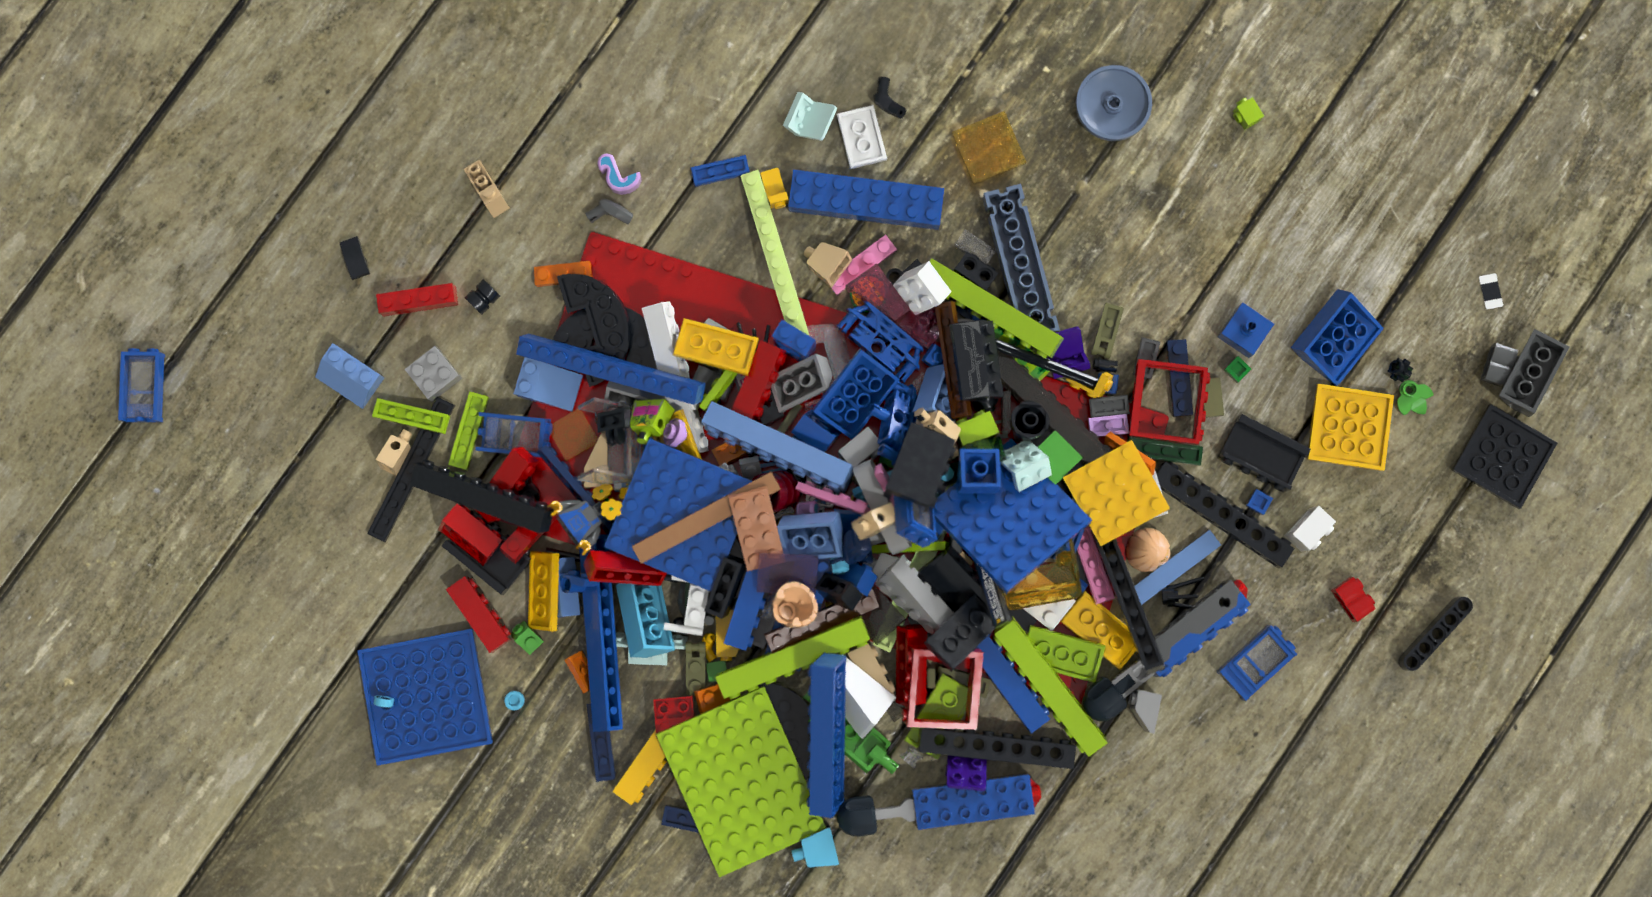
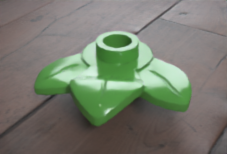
(1415, 400)

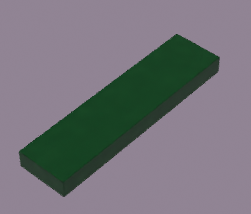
(1169, 450)

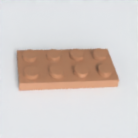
(755, 525)

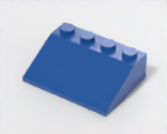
(1337, 336)
(852, 393)

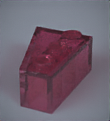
(878, 290)

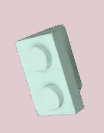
(809, 118)
(1026, 464)

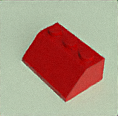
(470, 533)

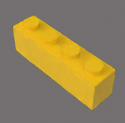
(641, 771)

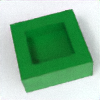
(1237, 369)

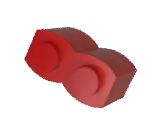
(1353, 599)

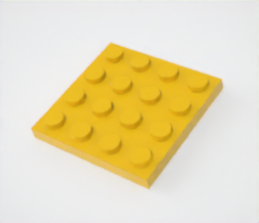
(1350, 427)
(1116, 492)

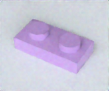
(1103, 425)

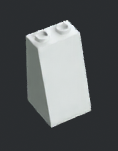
(864, 699)

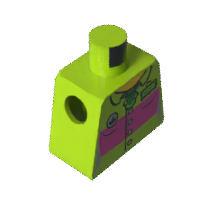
(650, 418)

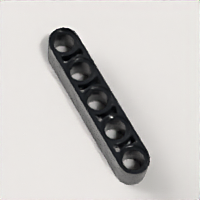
(1443, 629)

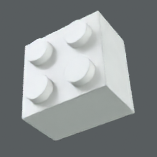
(922, 288)
(1310, 529)

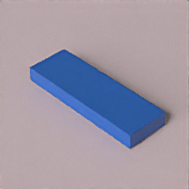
(720, 170)

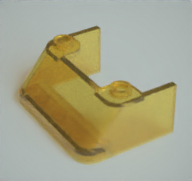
(1048, 583)

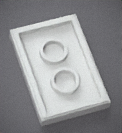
(861, 137)

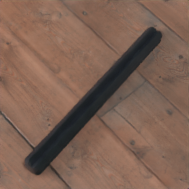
(1046, 364)

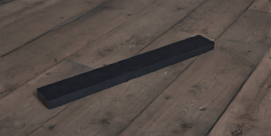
(401, 486)

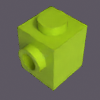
(1247, 113)

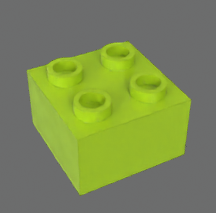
(978, 428)

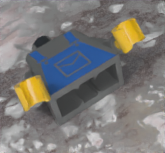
(579, 521)

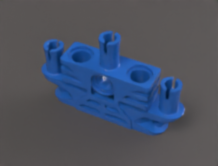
(889, 333)
(895, 419)

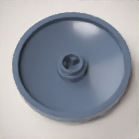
(1113, 103)

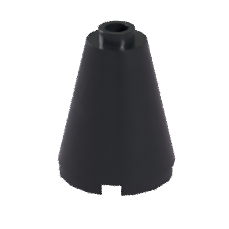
(1029, 421)

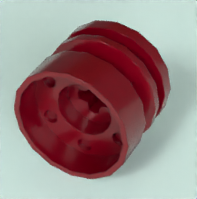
(787, 494)

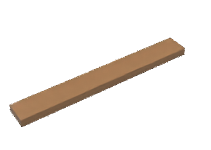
(697, 521)

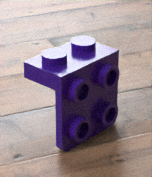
(1071, 351)
(966, 773)

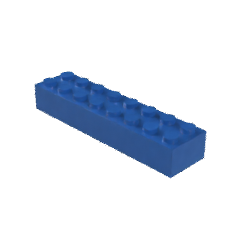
(866, 199)
(826, 734)

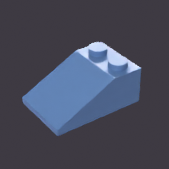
(548, 384)

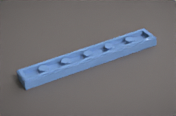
(1176, 566)

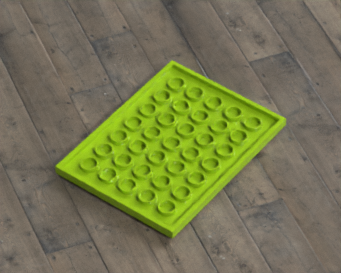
(740, 781)

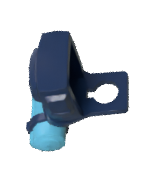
(853, 551)

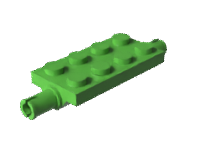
(868, 750)

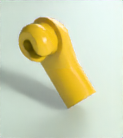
(709, 638)

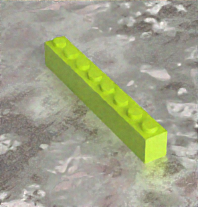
(1002, 314)
(799, 655)
(1050, 686)

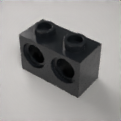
(978, 269)

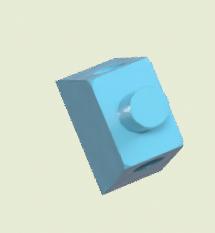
(817, 850)

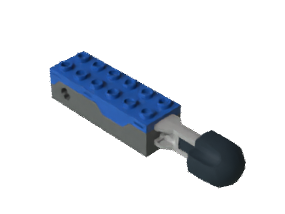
(1175, 641)
(945, 806)

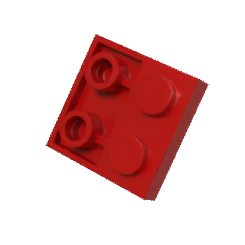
(672, 711)

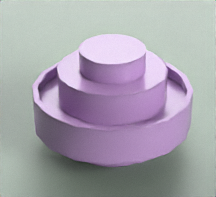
(674, 432)

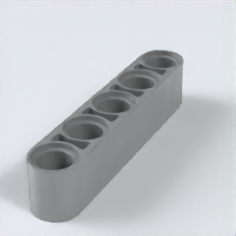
(874, 496)

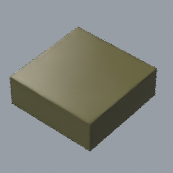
(930, 679)

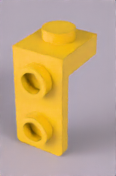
(774, 188)
(1104, 384)

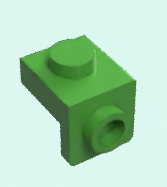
(526, 637)

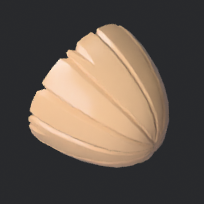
(1147, 550)
(794, 605)

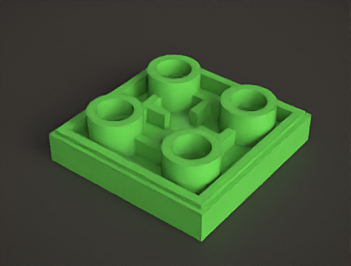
(1061, 456)

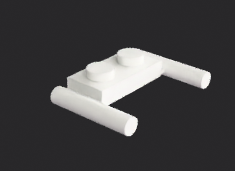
(694, 612)

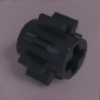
(1400, 369)

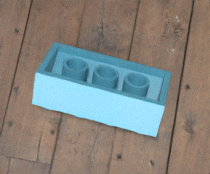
(644, 620)

